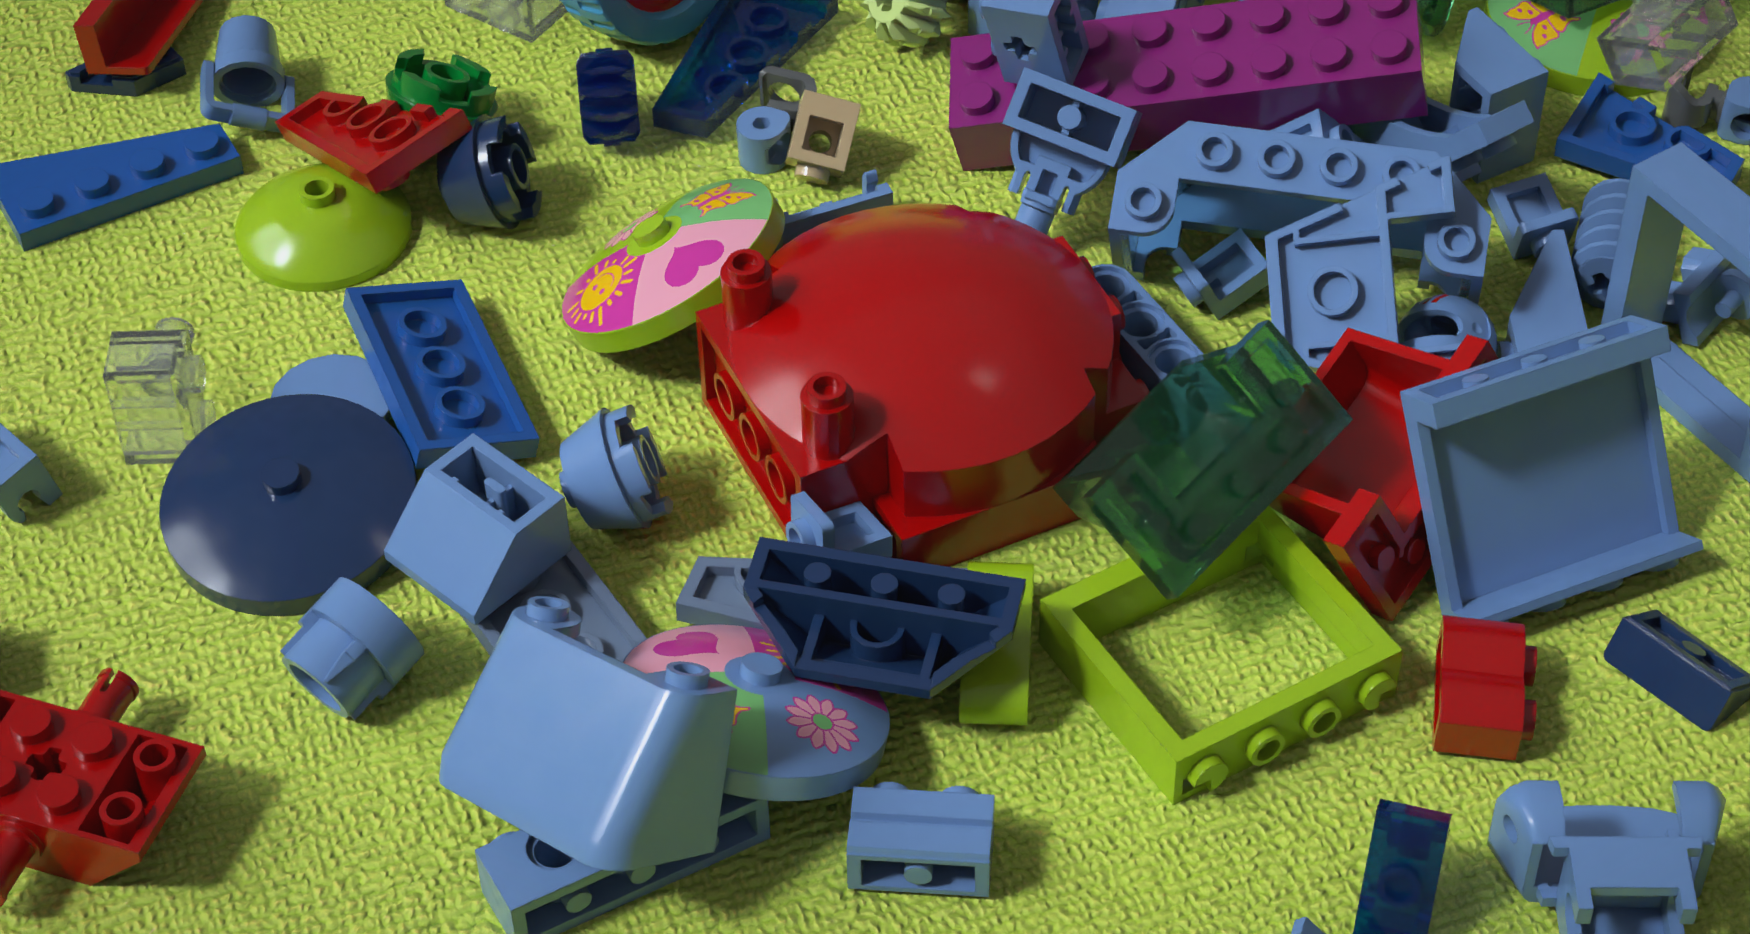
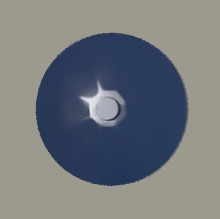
(285, 502)

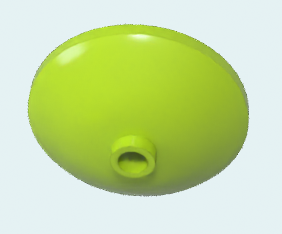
(321, 230)

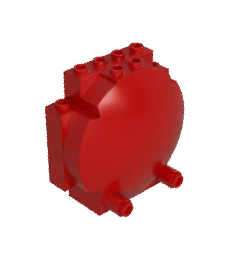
(919, 369)

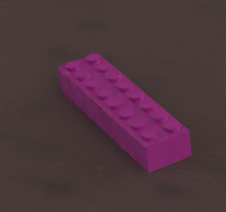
(1216, 65)

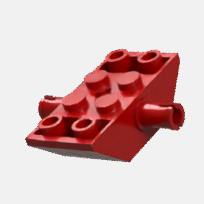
(82, 787)

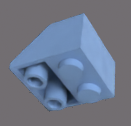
(1492, 76)
(478, 529)

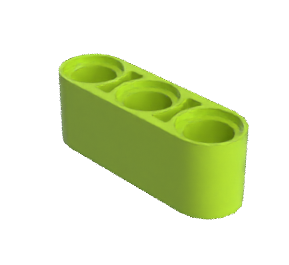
(999, 686)

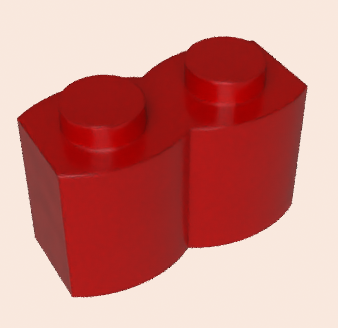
(1482, 688)

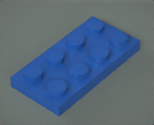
(438, 369)

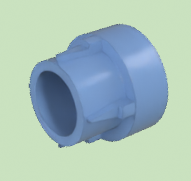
(350, 649)

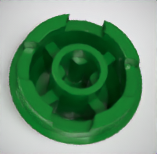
(441, 84)

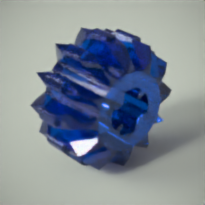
(608, 97)

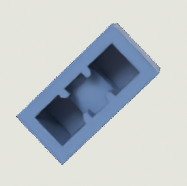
(1037, 36)

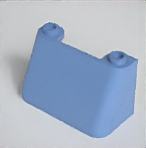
(591, 749)

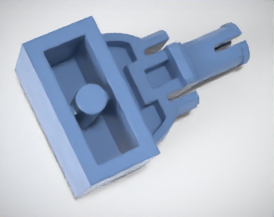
(1064, 143)

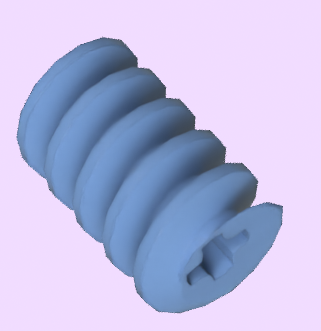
(1598, 239)

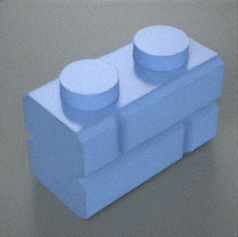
(920, 840)

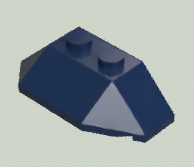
(878, 617)

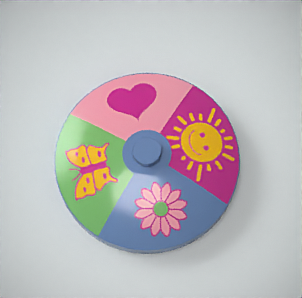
(788, 731)

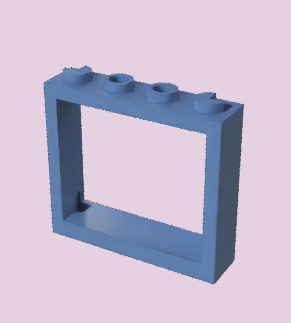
(1661, 198)

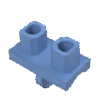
(1707, 295)

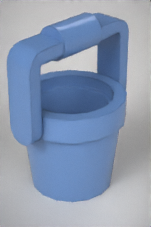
(246, 76)

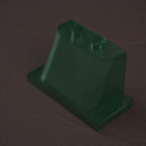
(1205, 455)

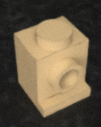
(824, 116)

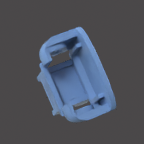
(1608, 863)

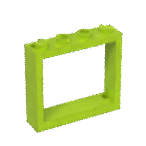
(1256, 735)

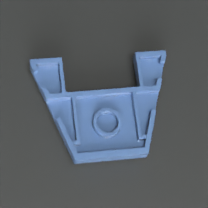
(1339, 263)

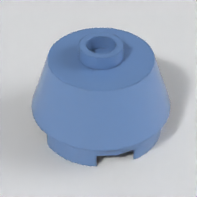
(613, 472)

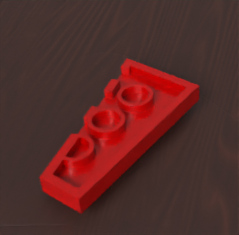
(372, 141)

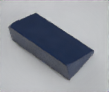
(1678, 668)

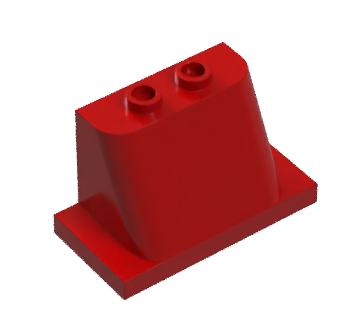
(1364, 483)

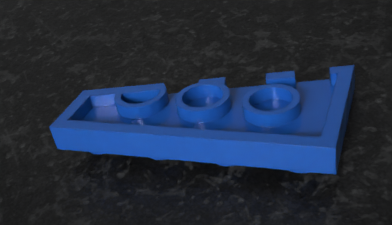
(96, 184)

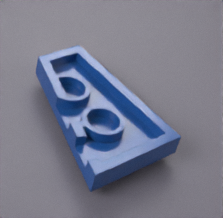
(1617, 134)

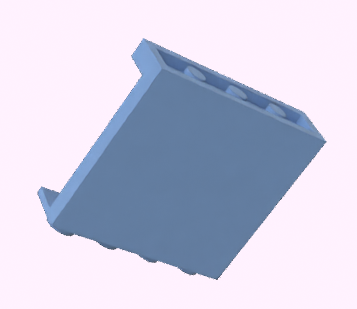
(1546, 472)

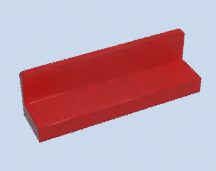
(130, 34)

